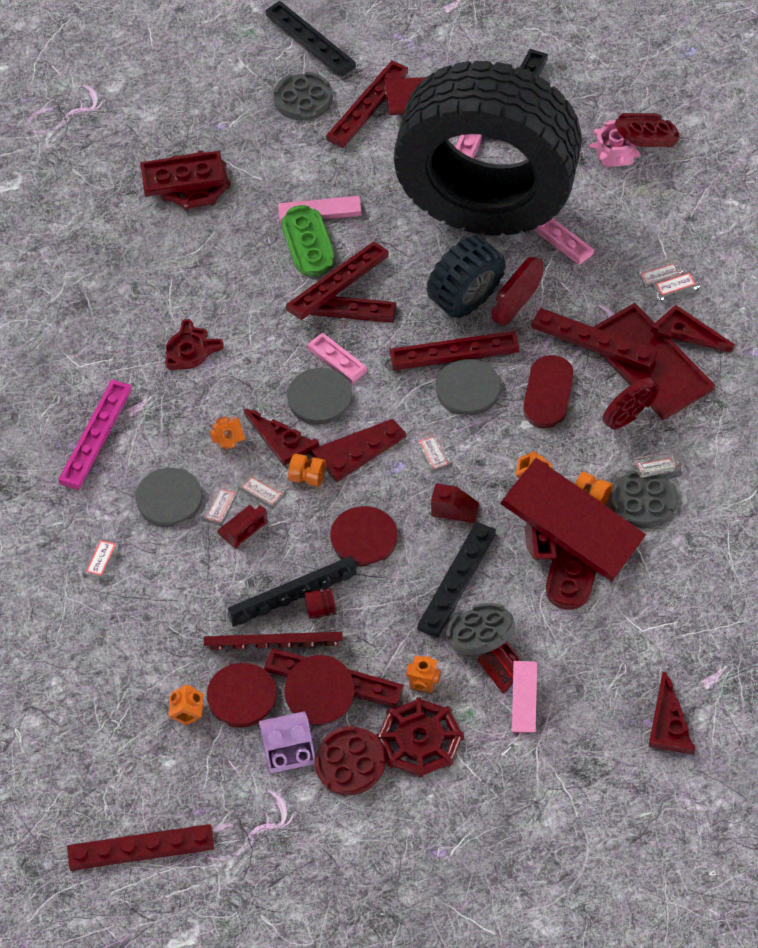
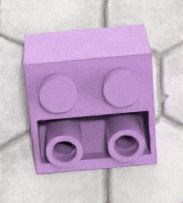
(287, 742)

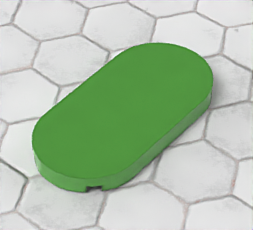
(308, 241)

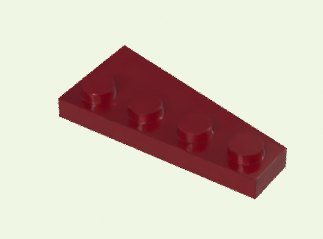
(357, 449)

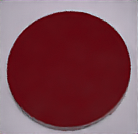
(630, 403)
(364, 534)
(320, 688)
(241, 694)
(350, 760)

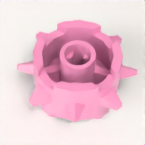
(612, 147)

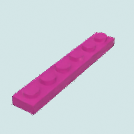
(95, 434)

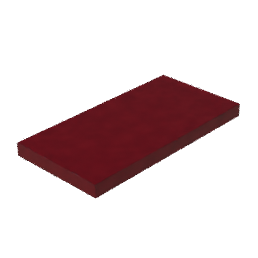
(673, 371)
(573, 519)

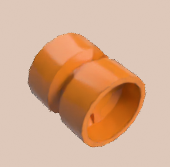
(306, 470)
(600, 488)

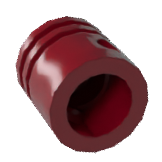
(320, 603)

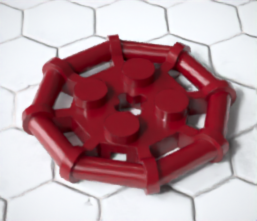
(198, 197)
(424, 748)

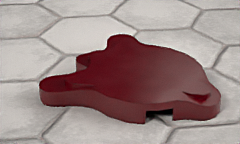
(190, 347)

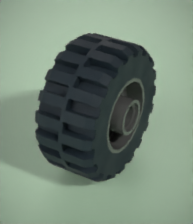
(466, 276)

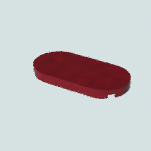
(647, 130)
(517, 290)
(548, 391)
(569, 581)

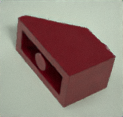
(453, 504)
(539, 545)

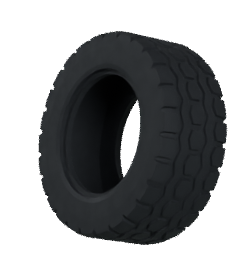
(494, 104)

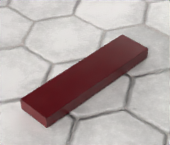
(358, 309)

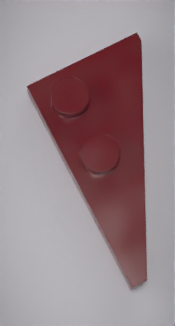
(685, 327)
(280, 437)
(668, 727)

